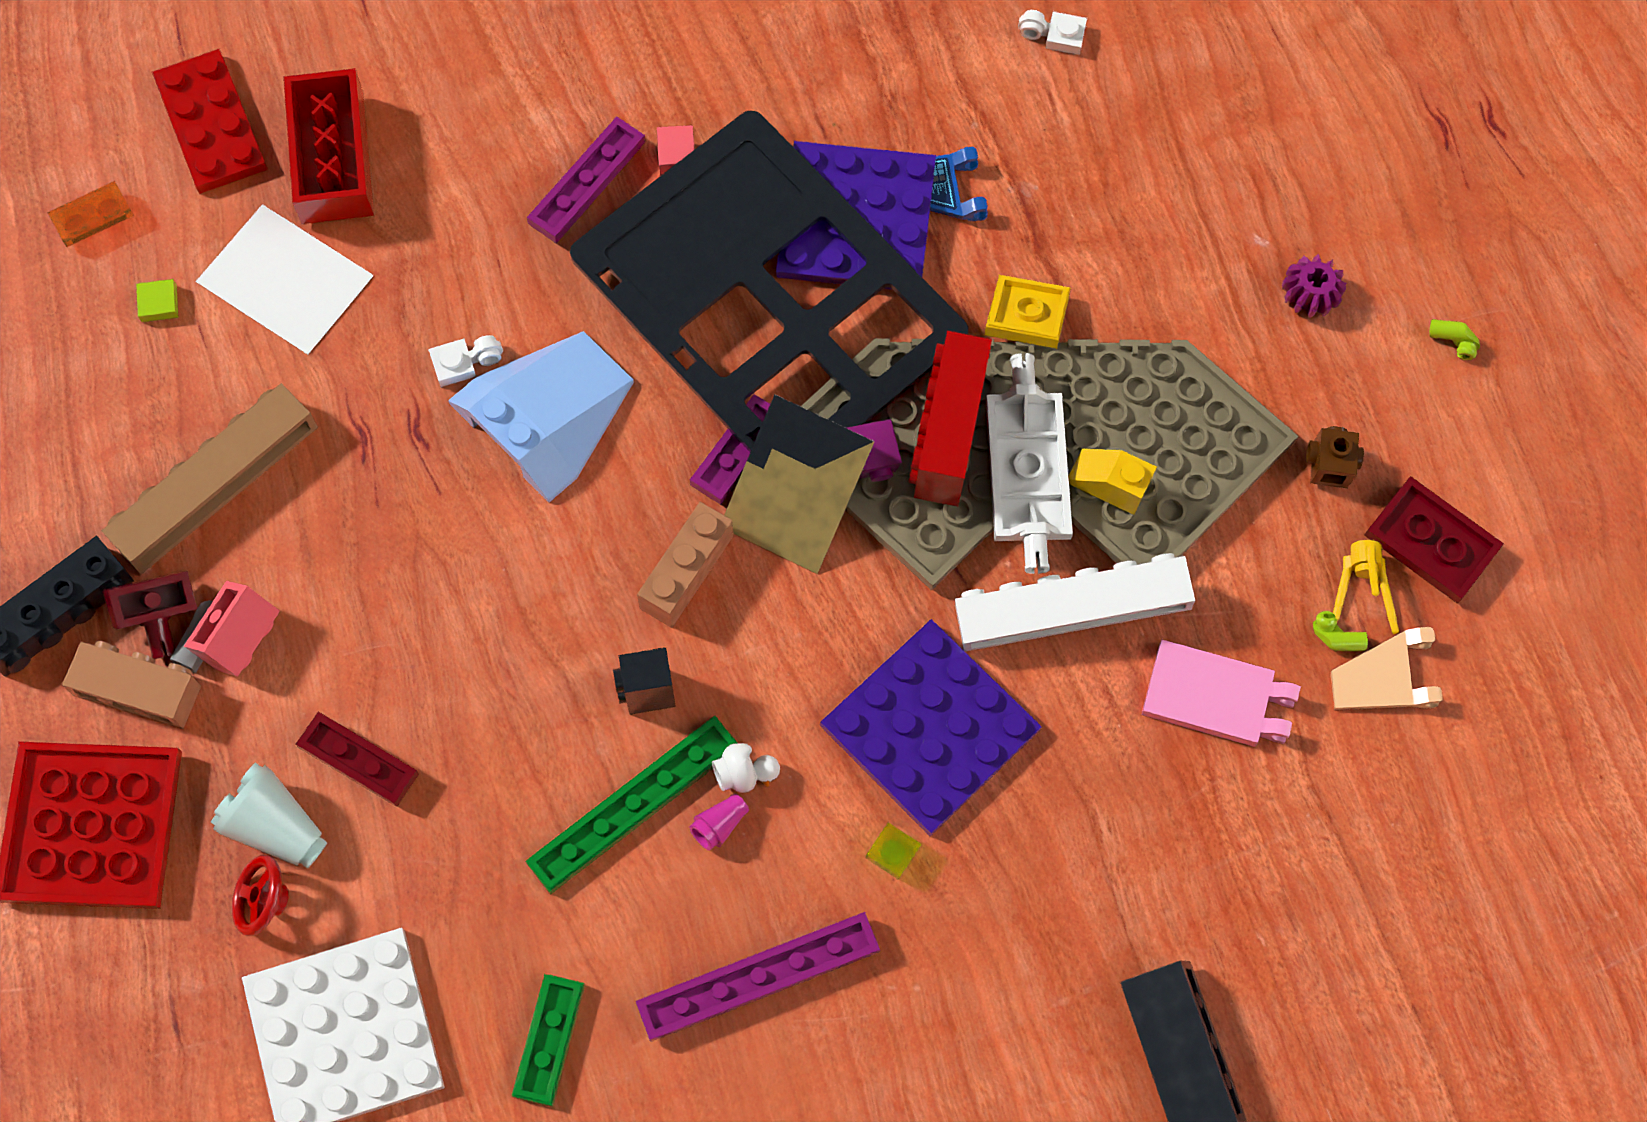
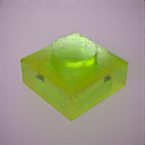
(893, 851)

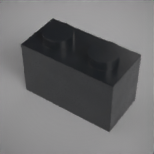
(644, 681)

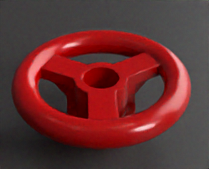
(265, 898)

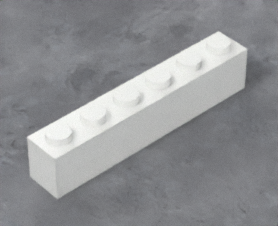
(1074, 602)

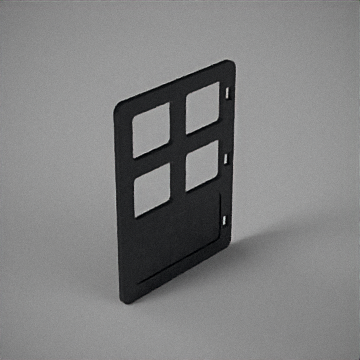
(713, 229)

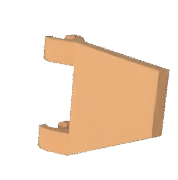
(1383, 676)

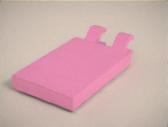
(1217, 695)

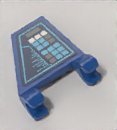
(945, 189)

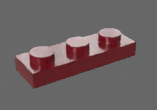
(357, 759)

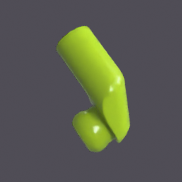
(1460, 335)
(1332, 635)

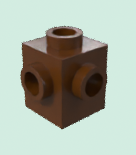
(1334, 457)

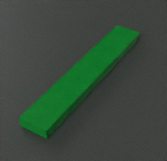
(630, 805)

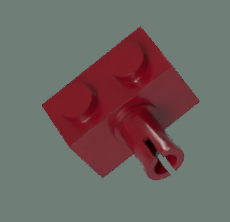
(151, 606)

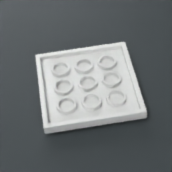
(343, 1031)

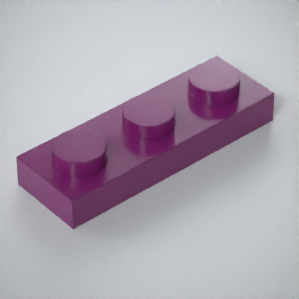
(726, 460)

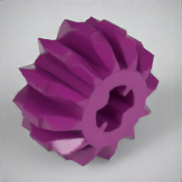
(1327, 285)

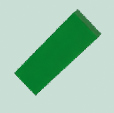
(548, 1040)

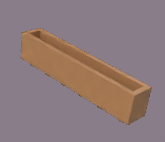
(210, 478)

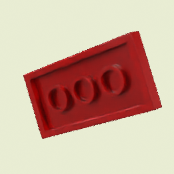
(209, 121)

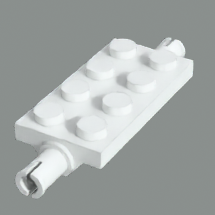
(1028, 465)

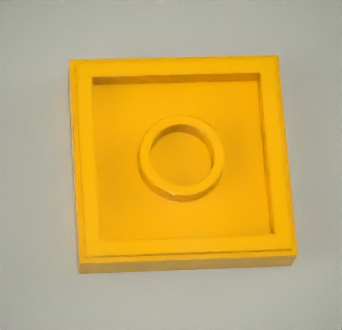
(1027, 311)

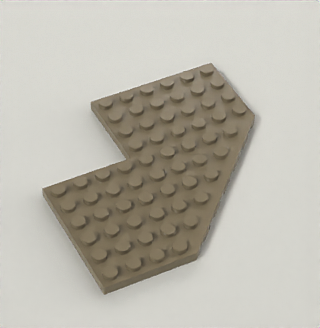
(1125, 396)

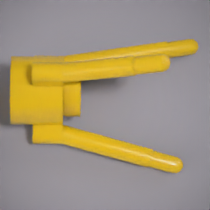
(1367, 563)

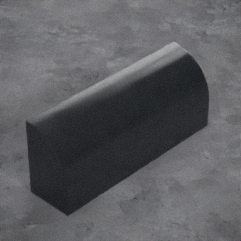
(1182, 1046)

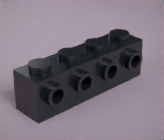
(56, 603)

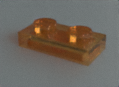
(90, 214)

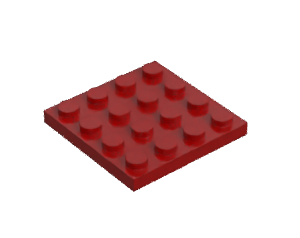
(89, 825)

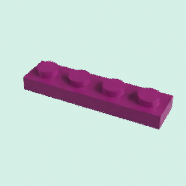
(586, 179)

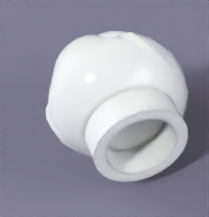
(738, 772)

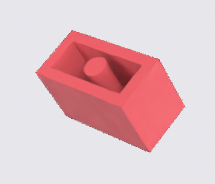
(232, 628)

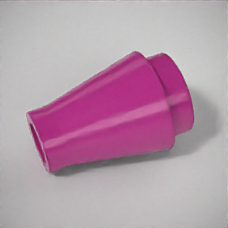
(716, 823)

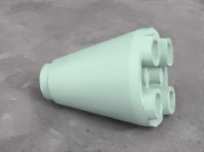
(269, 819)

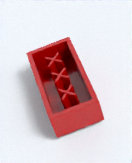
(328, 146)
(949, 418)

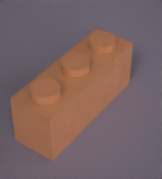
(685, 564)
(132, 683)

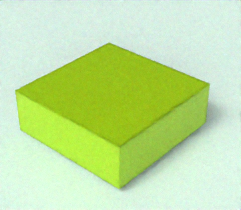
(157, 300)

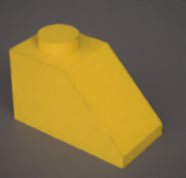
(1112, 477)

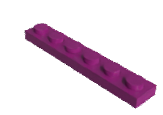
(757, 976)

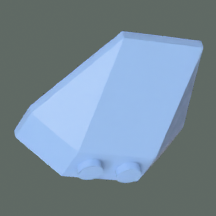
(548, 408)

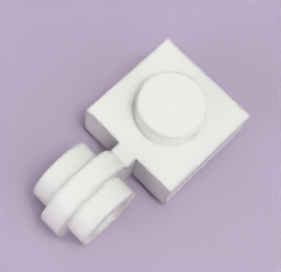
(1063, 33)
(455, 362)

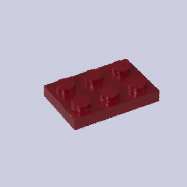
(1434, 539)

